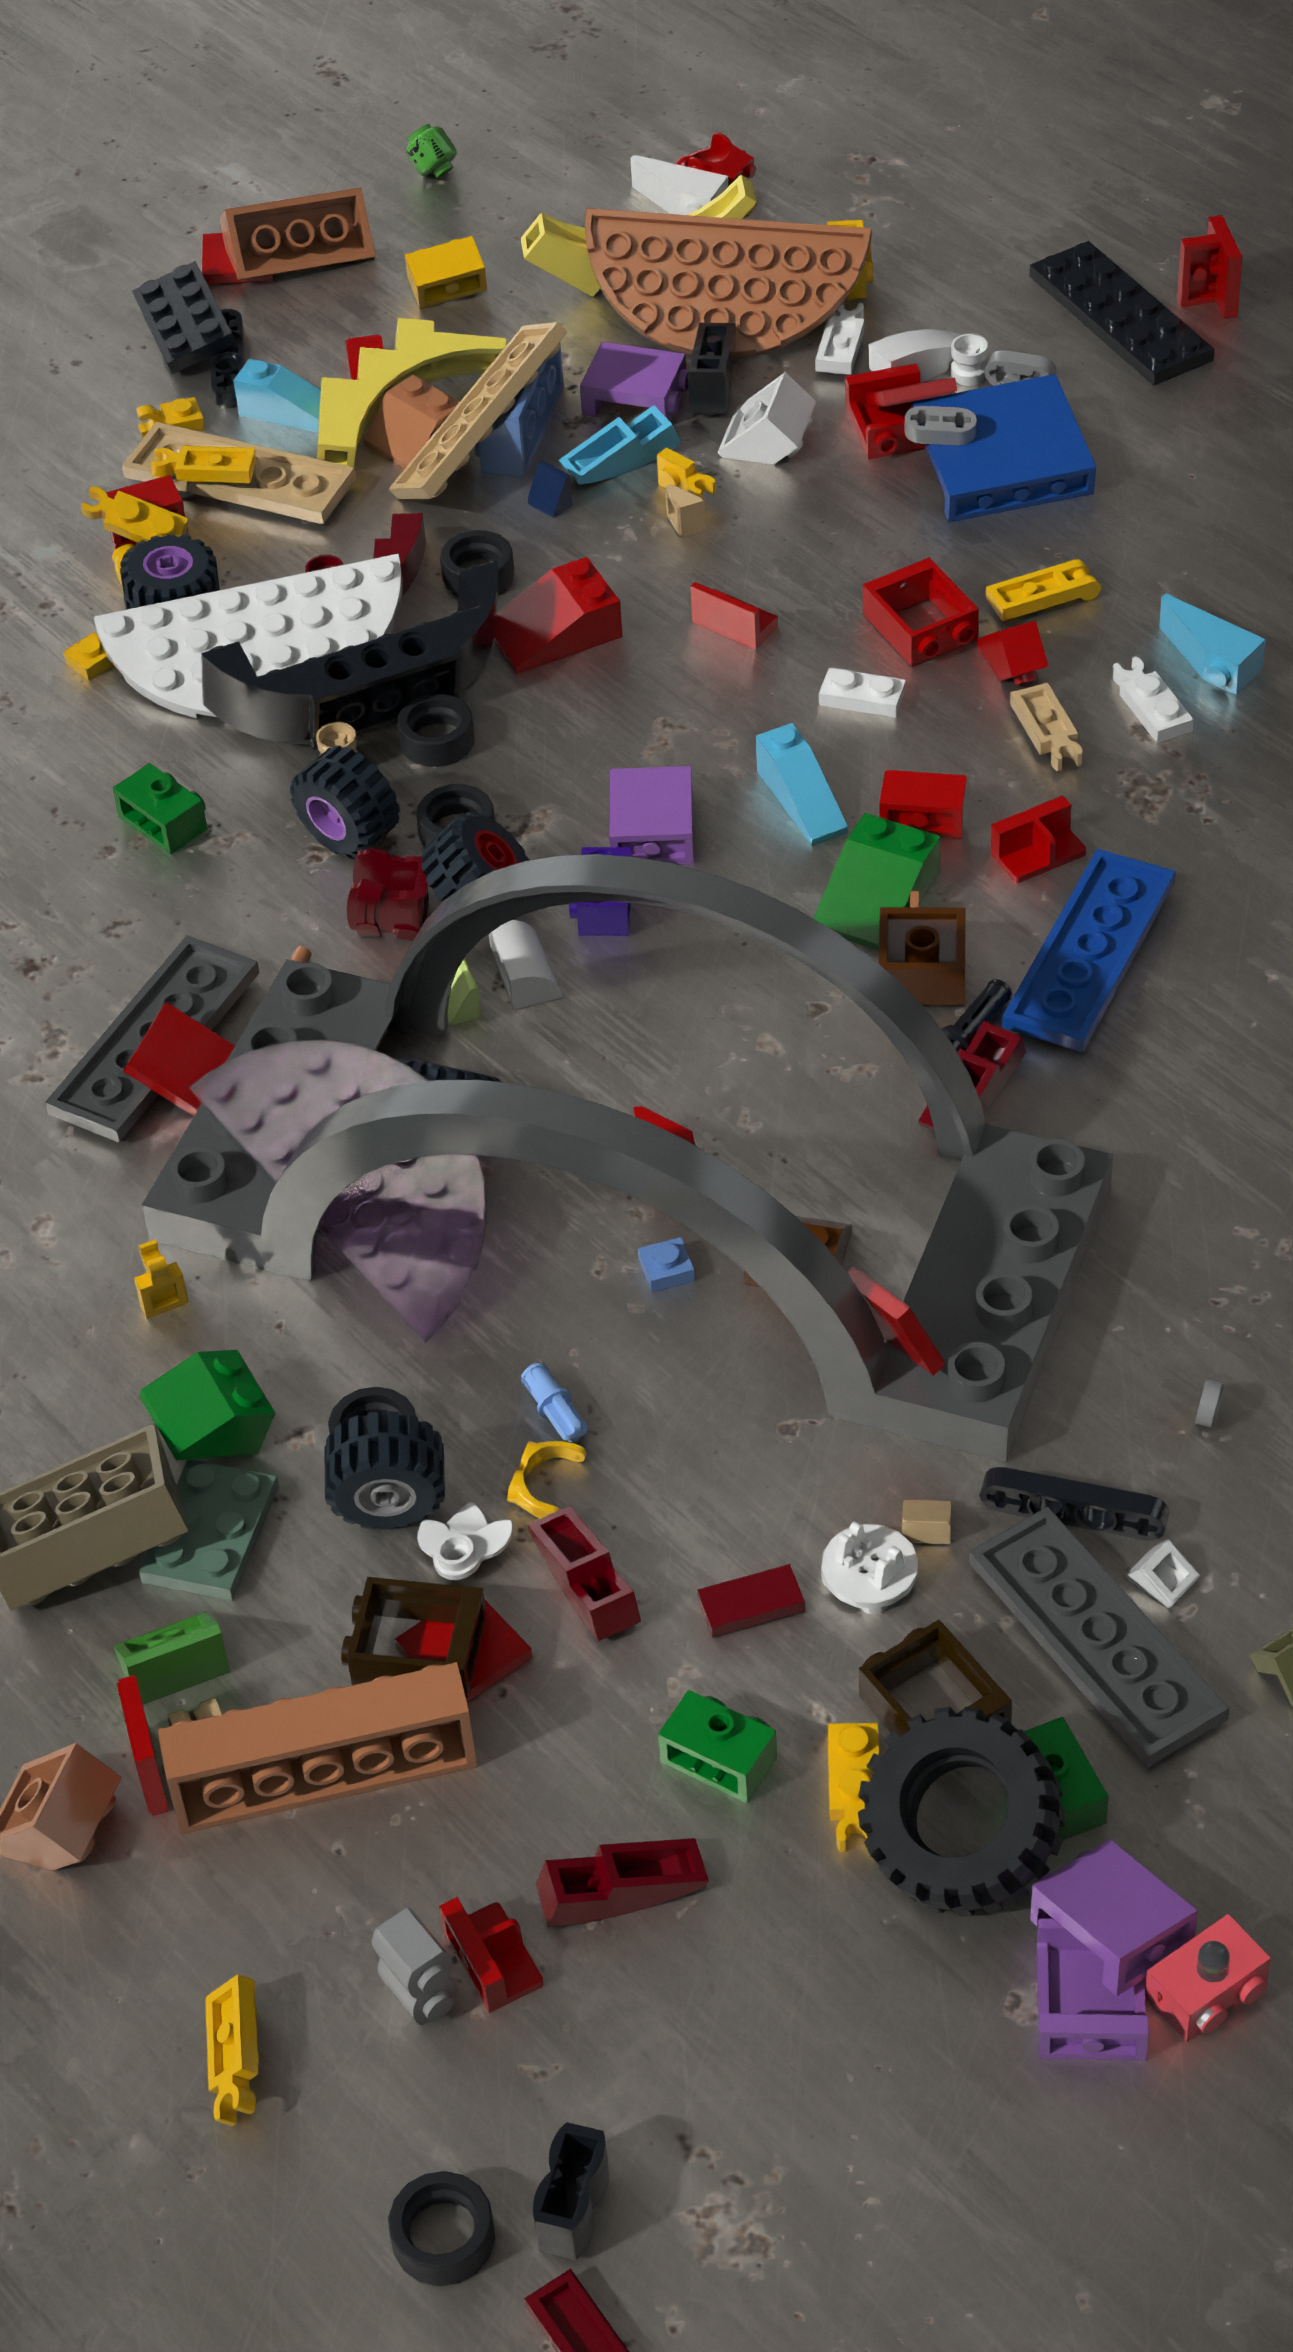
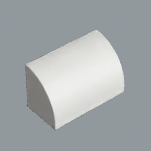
(523, 965)

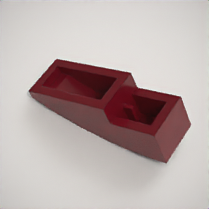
(408, 541)
(990, 1063)
(585, 1573)
(619, 1880)

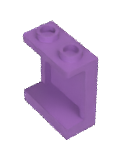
(634, 378)
(652, 812)
(1115, 1912)
(1077, 2011)

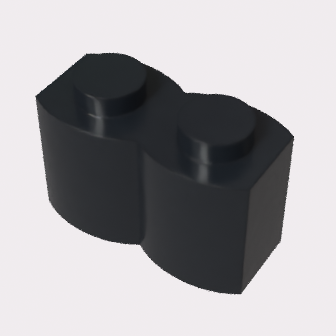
(571, 2191)

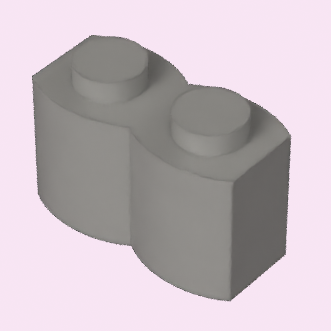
(414, 1966)

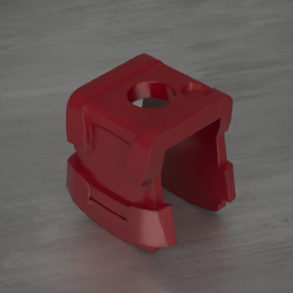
(387, 895)

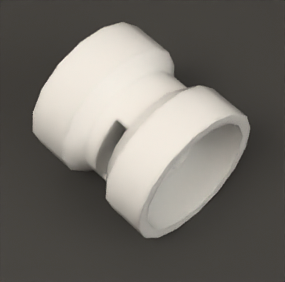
(969, 359)

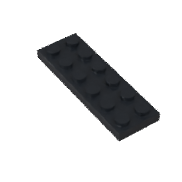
(1121, 313)

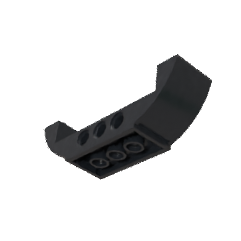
(361, 682)

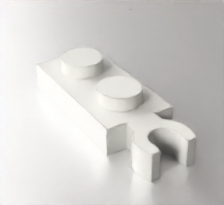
(841, 341)
(1152, 702)

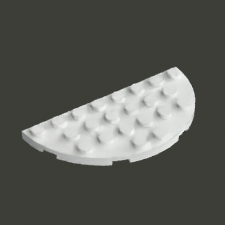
(273, 620)

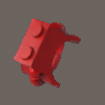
(722, 159)

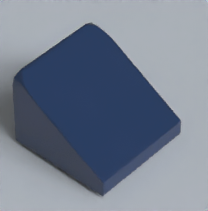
(550, 490)

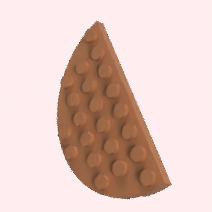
(693, 270)

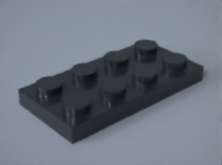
(184, 317)

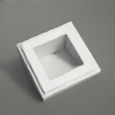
(1163, 1574)

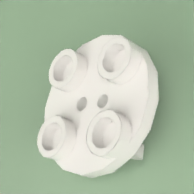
(885, 1579)

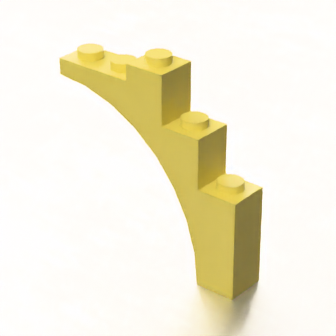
(563, 247)
(350, 404)

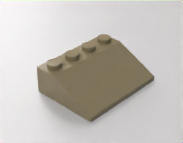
(87, 1517)

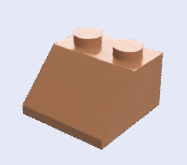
(407, 419)
(56, 1808)

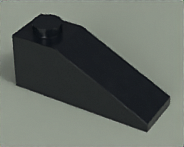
(711, 368)

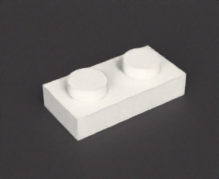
(862, 692)

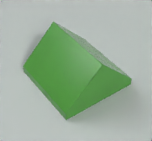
(174, 1656)

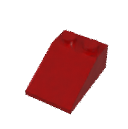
(558, 617)

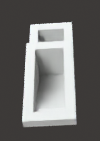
(925, 347)

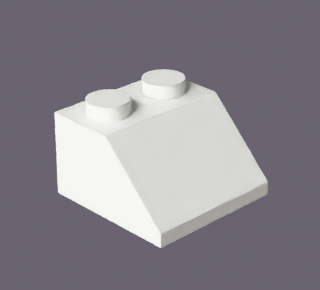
(769, 423)

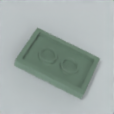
(224, 1520)

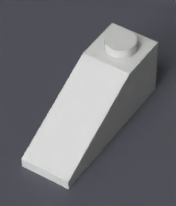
(675, 186)

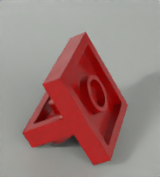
(1211, 269)

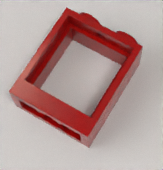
(922, 582)

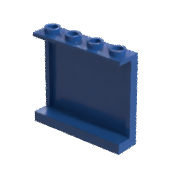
(1022, 451)

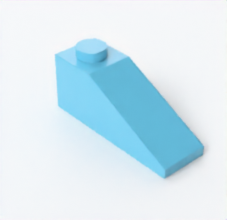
(276, 396)
(1211, 645)
(798, 783)

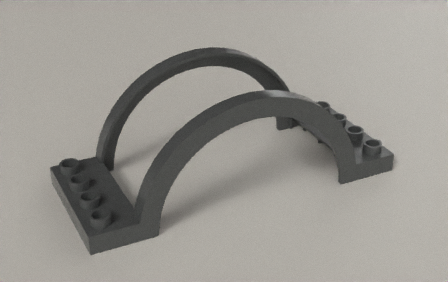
(984, 1285)

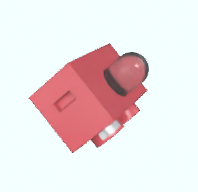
(1207, 1977)

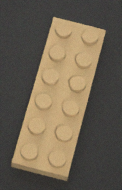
(477, 411)
(280, 482)

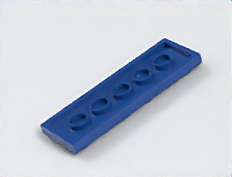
(1089, 950)

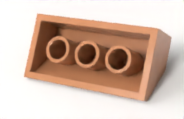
(302, 233)

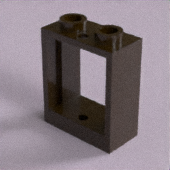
(414, 1601)
(916, 1652)

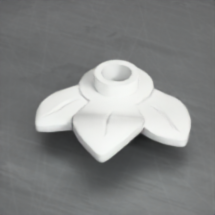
(463, 1541)

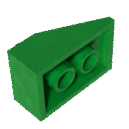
(876, 871)

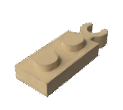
(1047, 724)

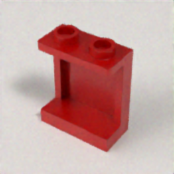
(881, 427)

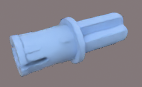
(554, 1402)

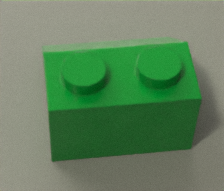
(209, 1407)

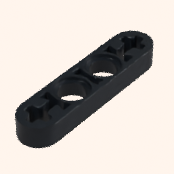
(228, 358)
(1126, 1515)

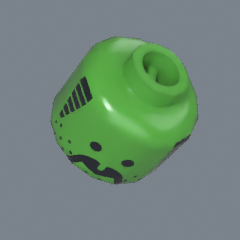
(431, 151)

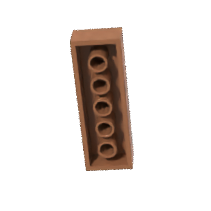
(317, 1747)

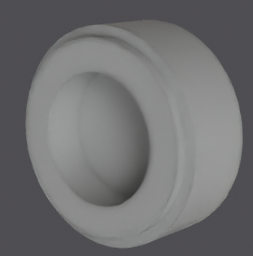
(1209, 1402)

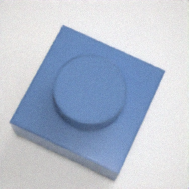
(666, 1264)

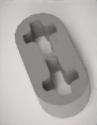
(1017, 367)
(940, 425)

